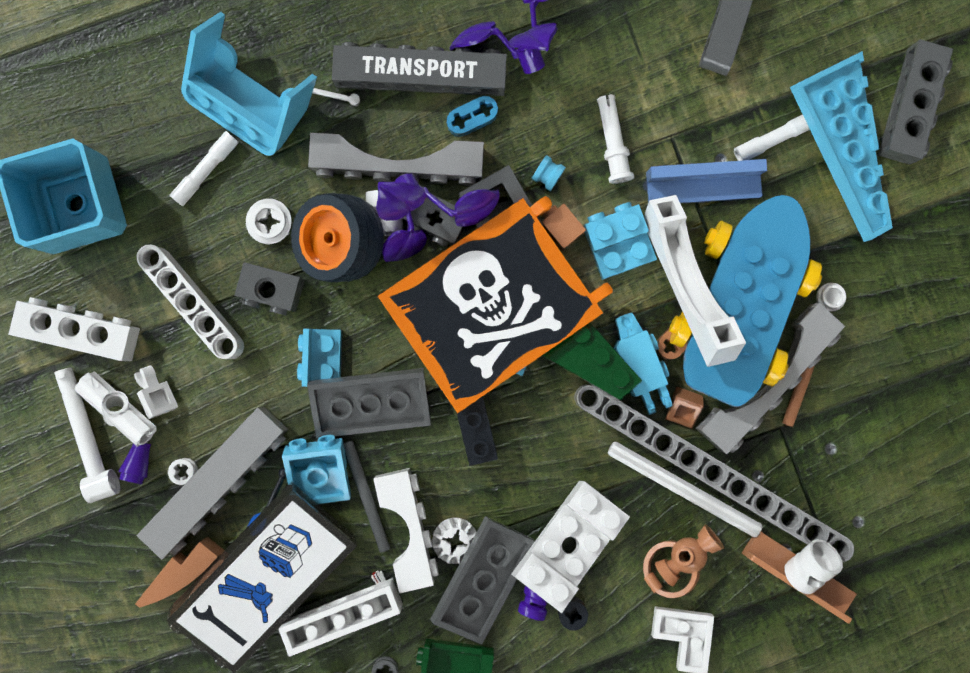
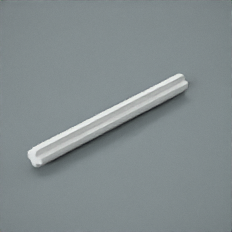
(685, 489)

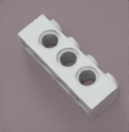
(30, 318)
(341, 617)

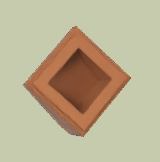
(685, 407)

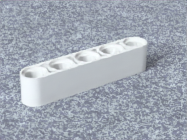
(178, 296)

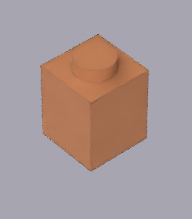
(562, 226)

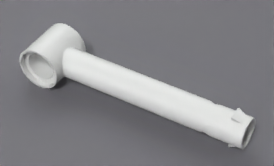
(98, 483)

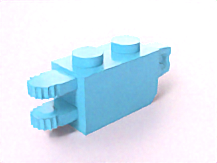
(639, 352)

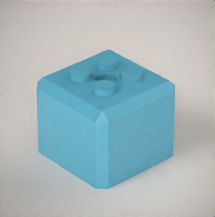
(40, 191)

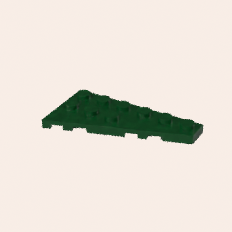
(595, 361)

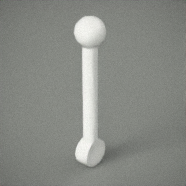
(353, 99)

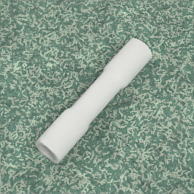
(761, 144)
(192, 182)

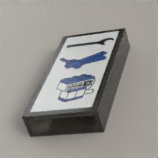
(261, 578)

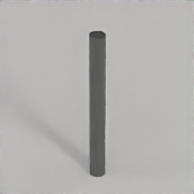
(366, 496)

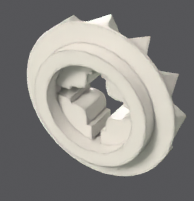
(260, 212)
(448, 529)

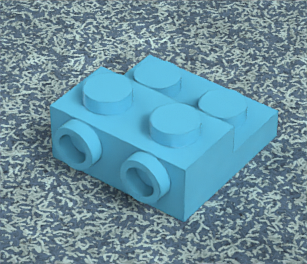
(619, 240)
(318, 468)

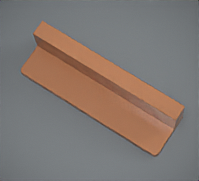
(773, 558)

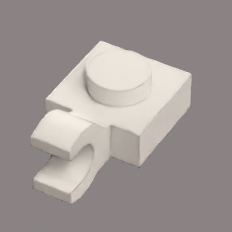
(154, 397)

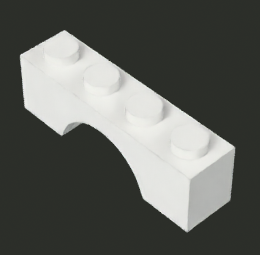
(414, 566)

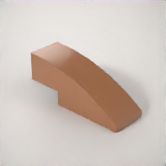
(181, 572)

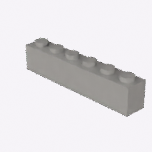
(212, 483)

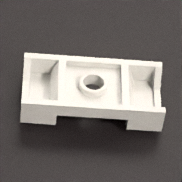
(587, 519)

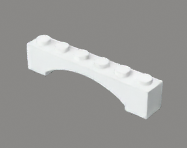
(712, 328)

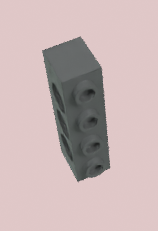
(896, 141)

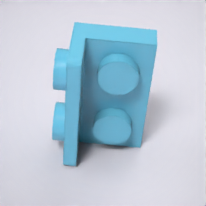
(320, 355)

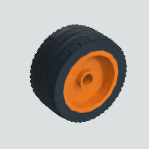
(337, 237)

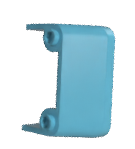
(233, 98)

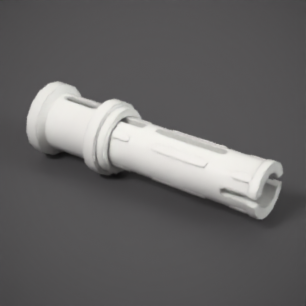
(616, 151)

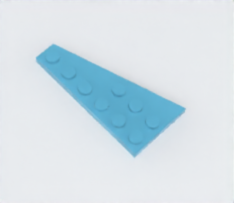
(847, 137)

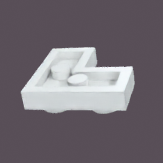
(693, 633)

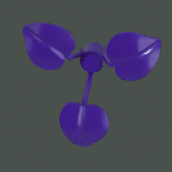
(528, 43)
(405, 195)

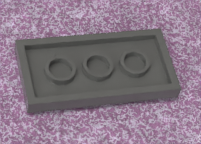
(369, 402)
(482, 581)

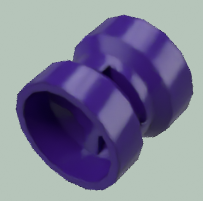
(533, 605)

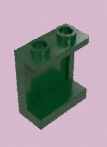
(454, 657)

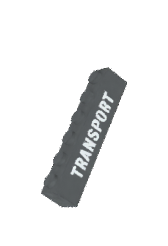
(418, 69)

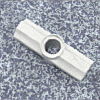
(127, 420)

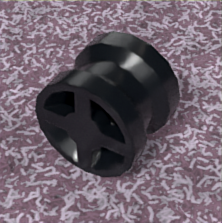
(575, 607)

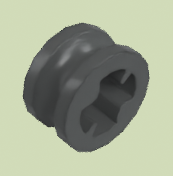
(385, 660)

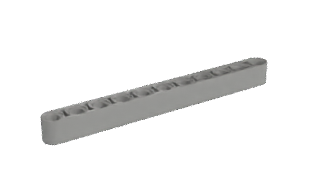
(750, 491)

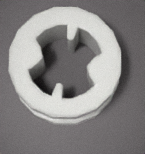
(173, 470)

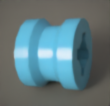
(548, 173)

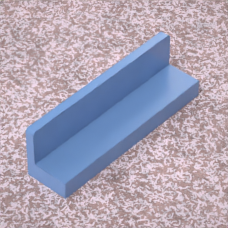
(707, 181)

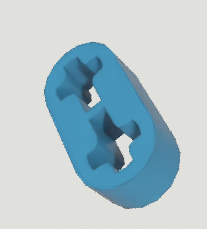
(468, 110)

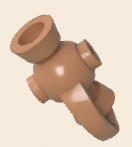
(680, 561)

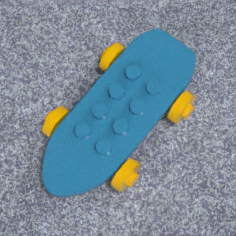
(757, 284)

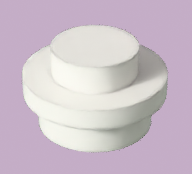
(831, 296)

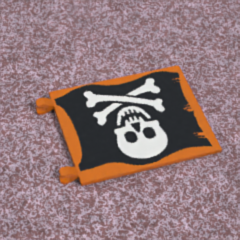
(491, 304)

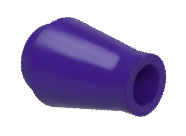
(136, 464)

